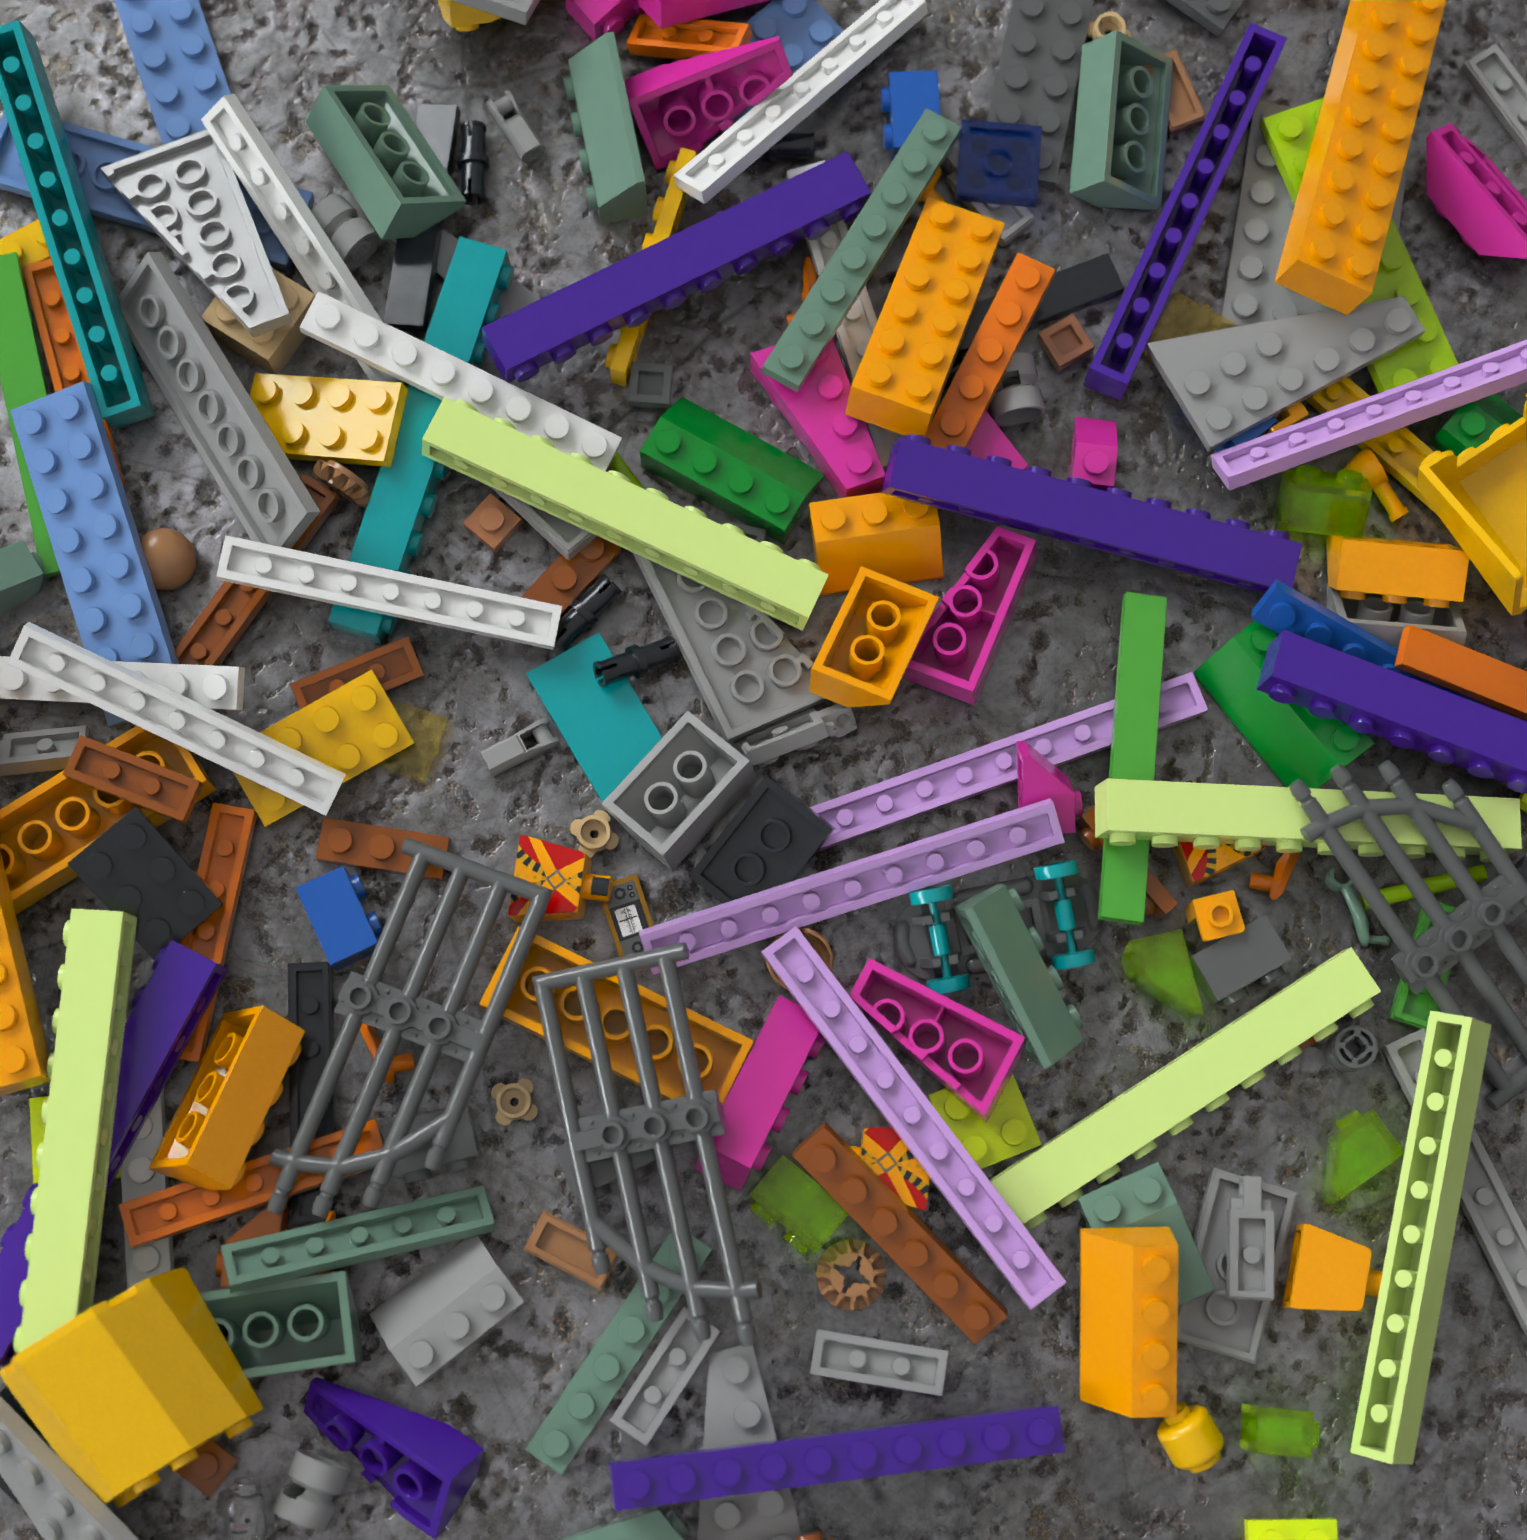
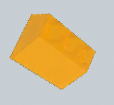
(878, 534)
(1396, 569)
(871, 641)

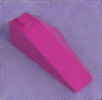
(702, 94)

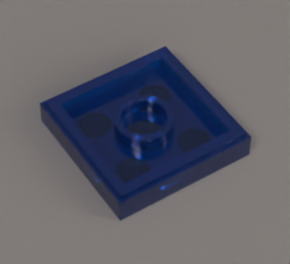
(998, 163)

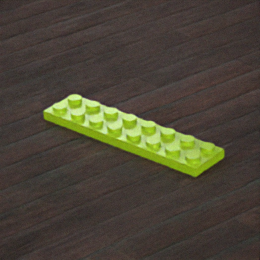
(1289, 141)

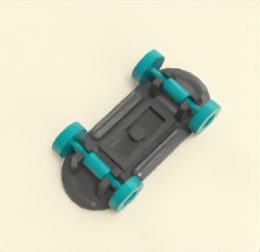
(1055, 902)

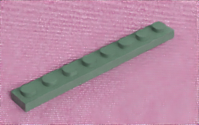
(861, 250)

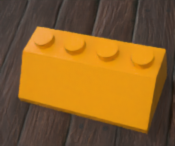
(228, 1099)
(1129, 1320)

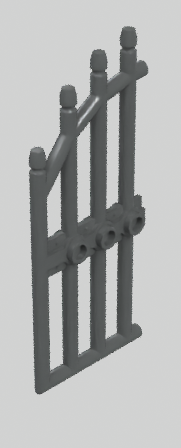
(1452, 935)
(416, 1020)
(643, 1128)

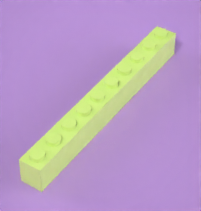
(623, 512)
(1272, 817)
(1185, 1086)
(77, 1122)
(1420, 1239)

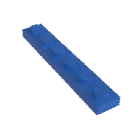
(1291, 611)

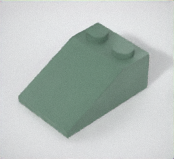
(1148, 1201)

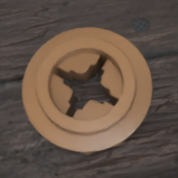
(343, 482)
(831, 1282)

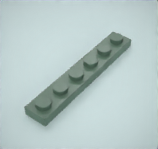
(357, 1239)
(606, 1368)

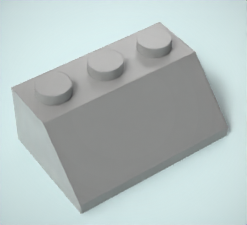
(1388, 619)
(680, 790)
(447, 1309)

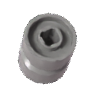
(350, 235)
(1017, 397)
(311, 1490)

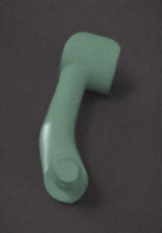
(1357, 911)

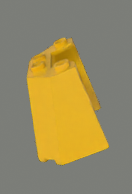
(1485, 507)
(134, 1386)

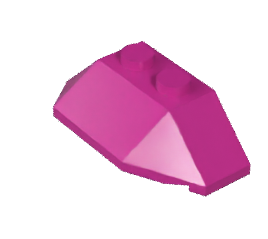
(1475, 195)

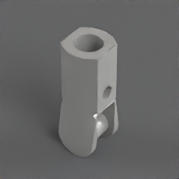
(517, 128)
(512, 750)

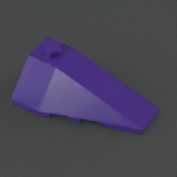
(411, 1455)

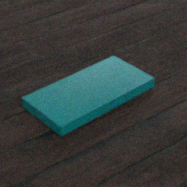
(600, 725)

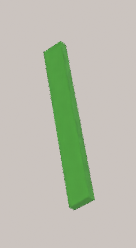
(22, 383)
(1133, 747)

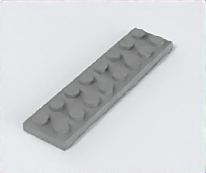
(214, 406)

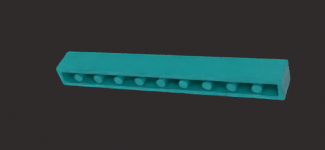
(70, 231)
(406, 489)

